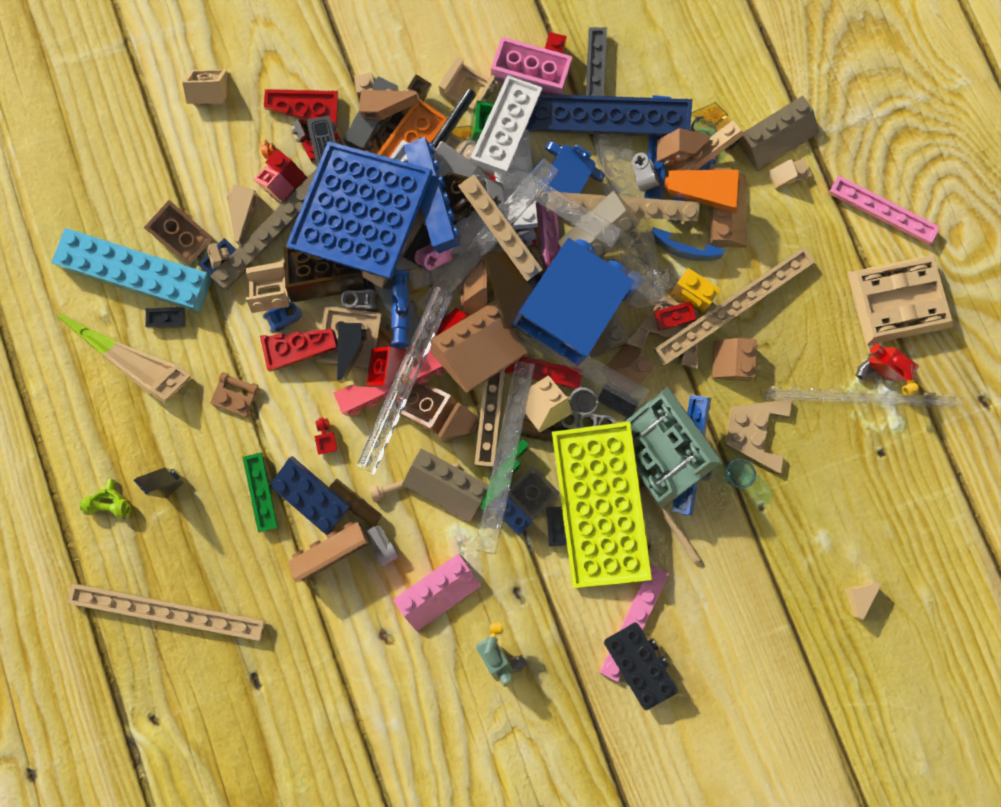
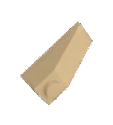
(241, 208)

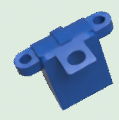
(573, 168)

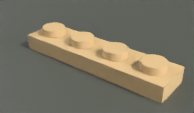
(712, 148)

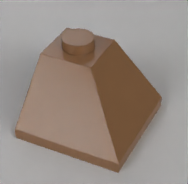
(631, 364)
(459, 424)

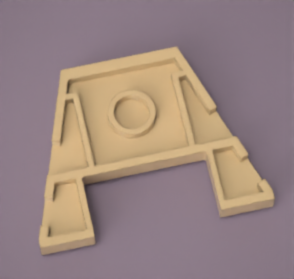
(649, 325)
(748, 431)

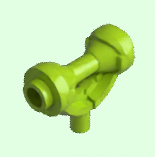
(92, 504)

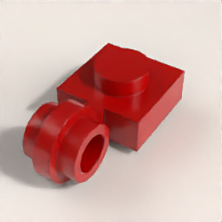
(326, 441)

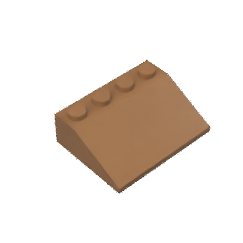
(477, 348)

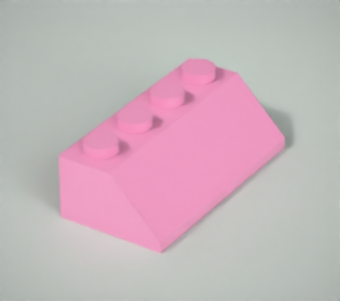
(532, 65)
(437, 592)

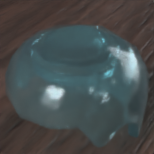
(702, 126)
(740, 473)

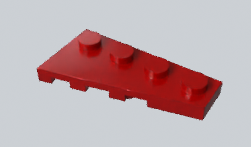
(303, 103)
(289, 349)

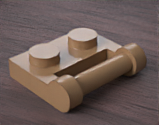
(231, 400)

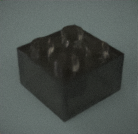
(532, 492)

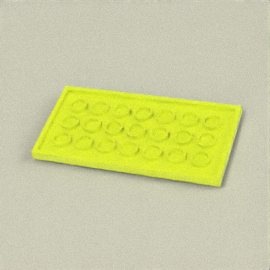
(602, 505)

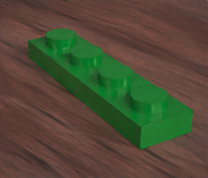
(260, 492)

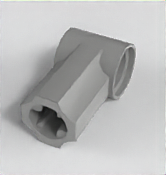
(384, 549)

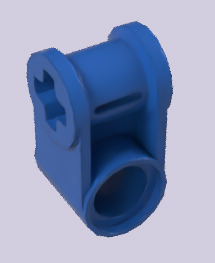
(279, 319)

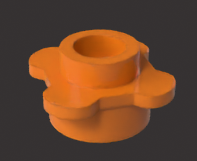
(267, 149)

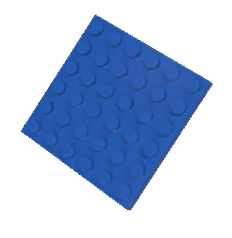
(359, 209)

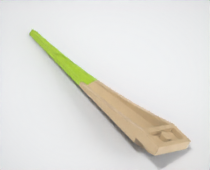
(148, 372)

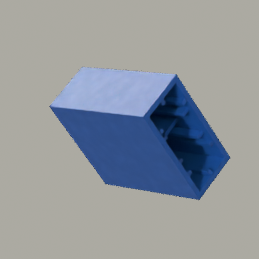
(574, 301)

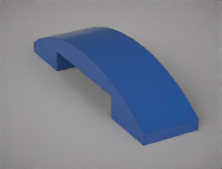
(709, 253)

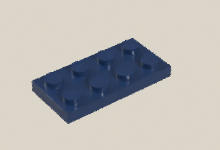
(309, 495)

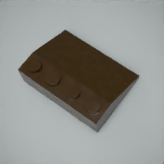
(315, 278)
(509, 285)

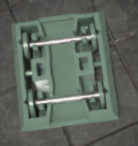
(669, 448)

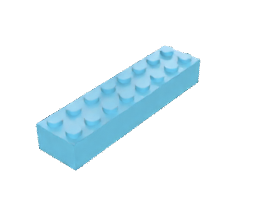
(132, 270)

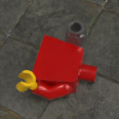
(890, 365)

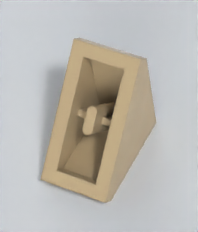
(861, 598)

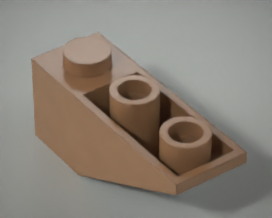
(382, 104)

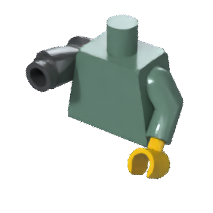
(495, 658)

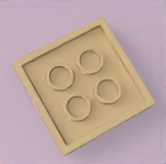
(370, 321)

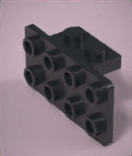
(642, 665)

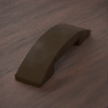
(422, 88)

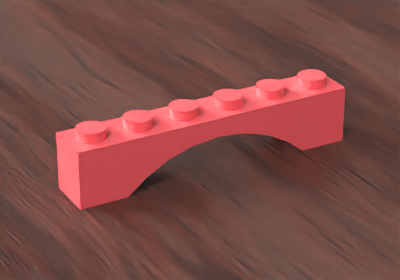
(355, 398)

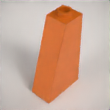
(709, 187)

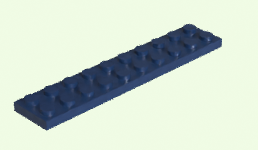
(610, 115)

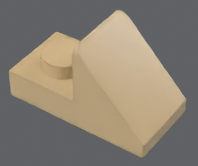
(789, 173)

